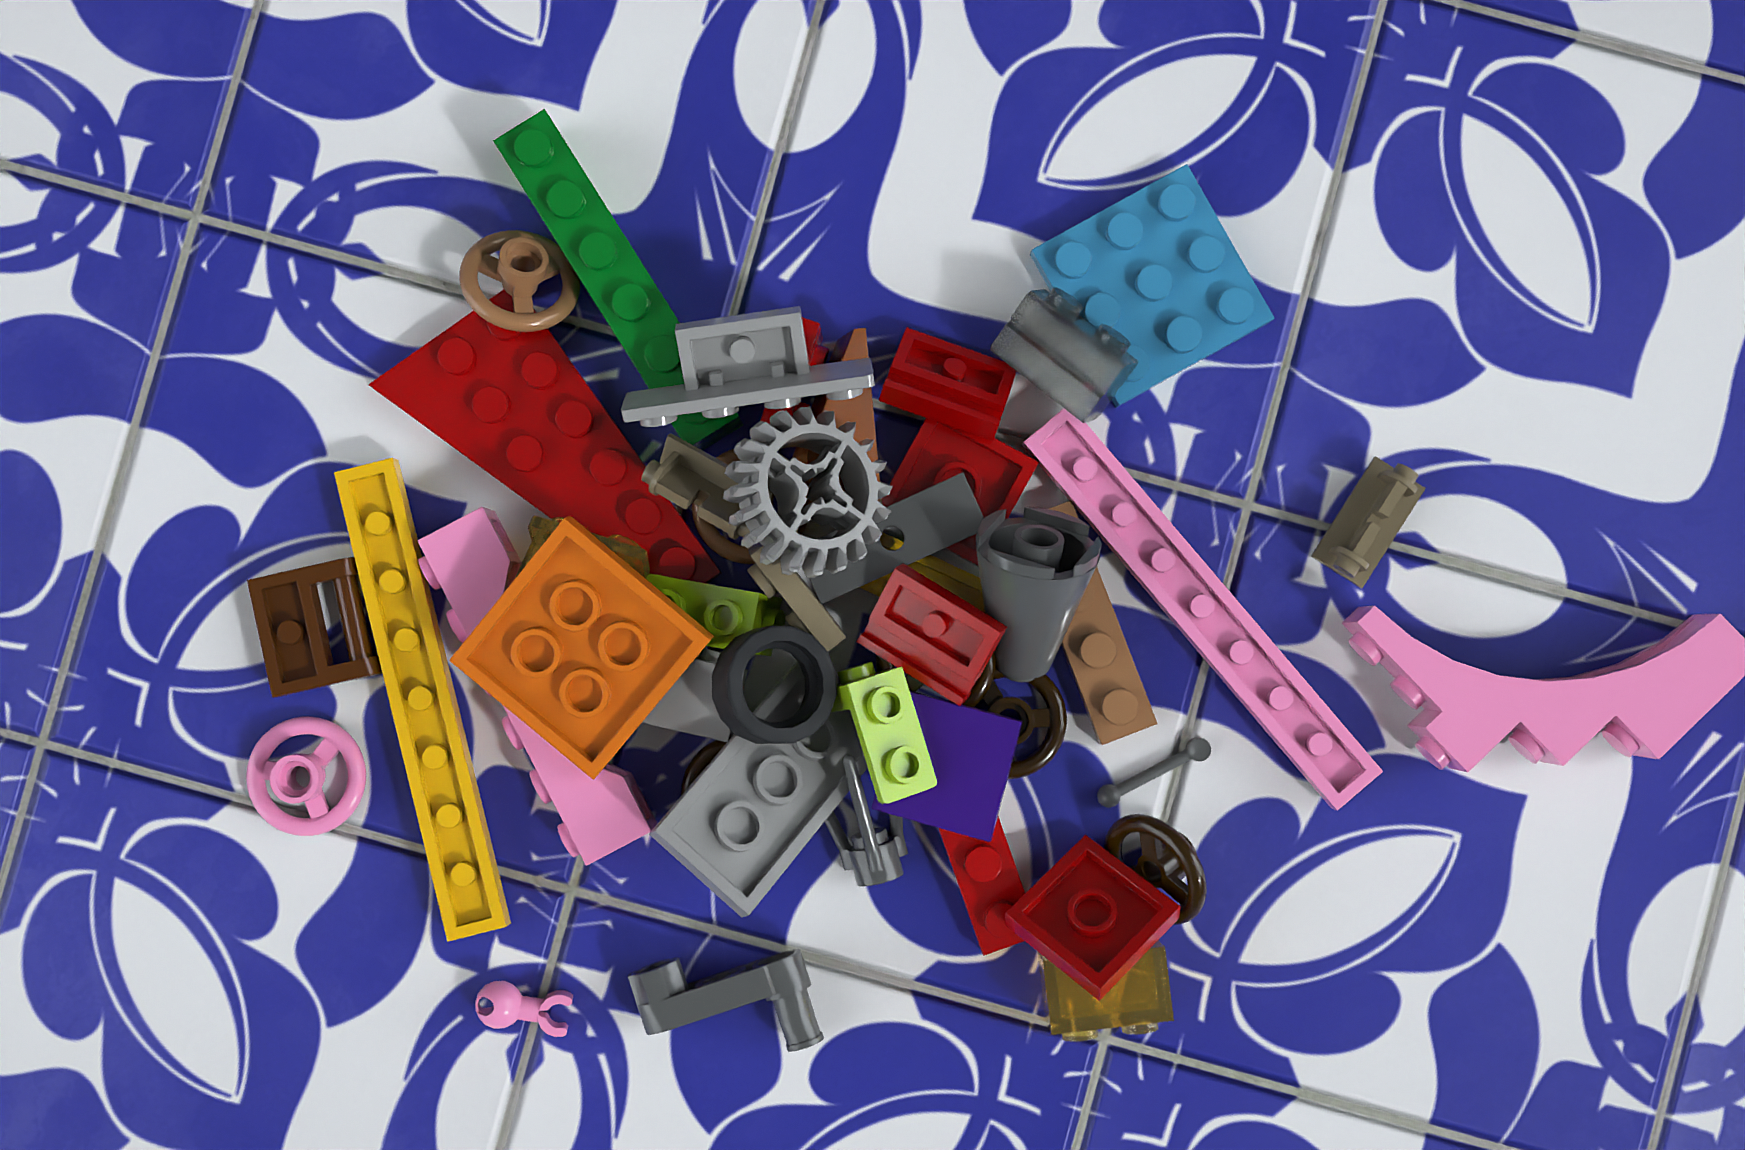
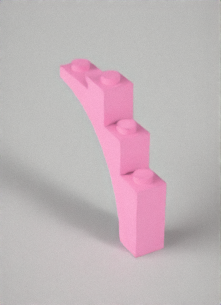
(1640, 701)

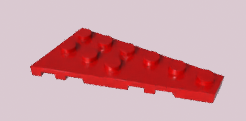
(543, 433)

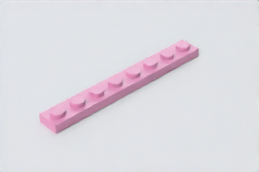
(1202, 608)

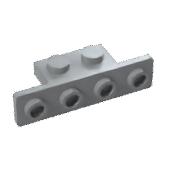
(742, 364)

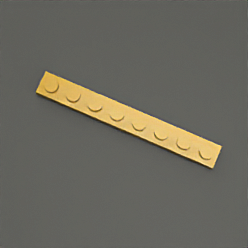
(422, 699)

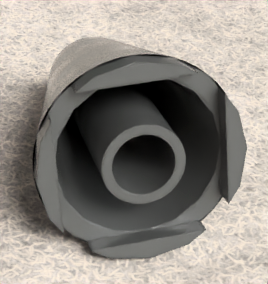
(1033, 583)

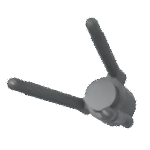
(873, 853)

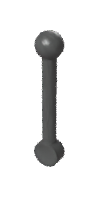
(1196, 749)

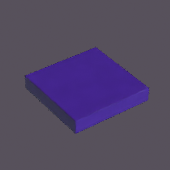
(971, 765)

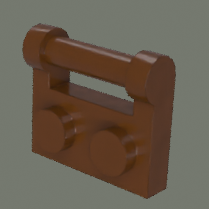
(295, 630)

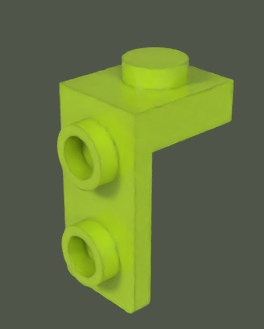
(722, 609)
(886, 730)

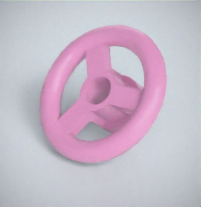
(283, 776)

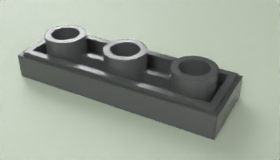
(929, 524)

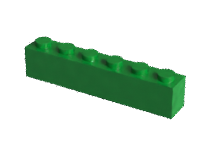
(604, 263)

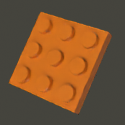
(581, 647)

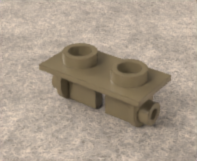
(694, 477)
(1369, 521)

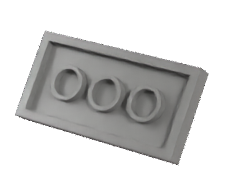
(760, 801)

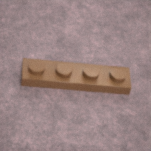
(1104, 664)

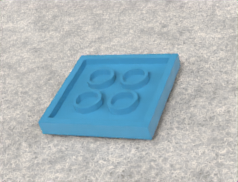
(1159, 277)

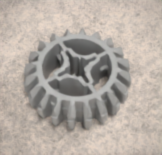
(848, 512)

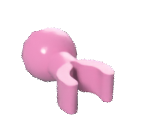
(512, 1006)

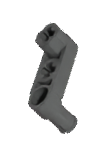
(671, 1002)

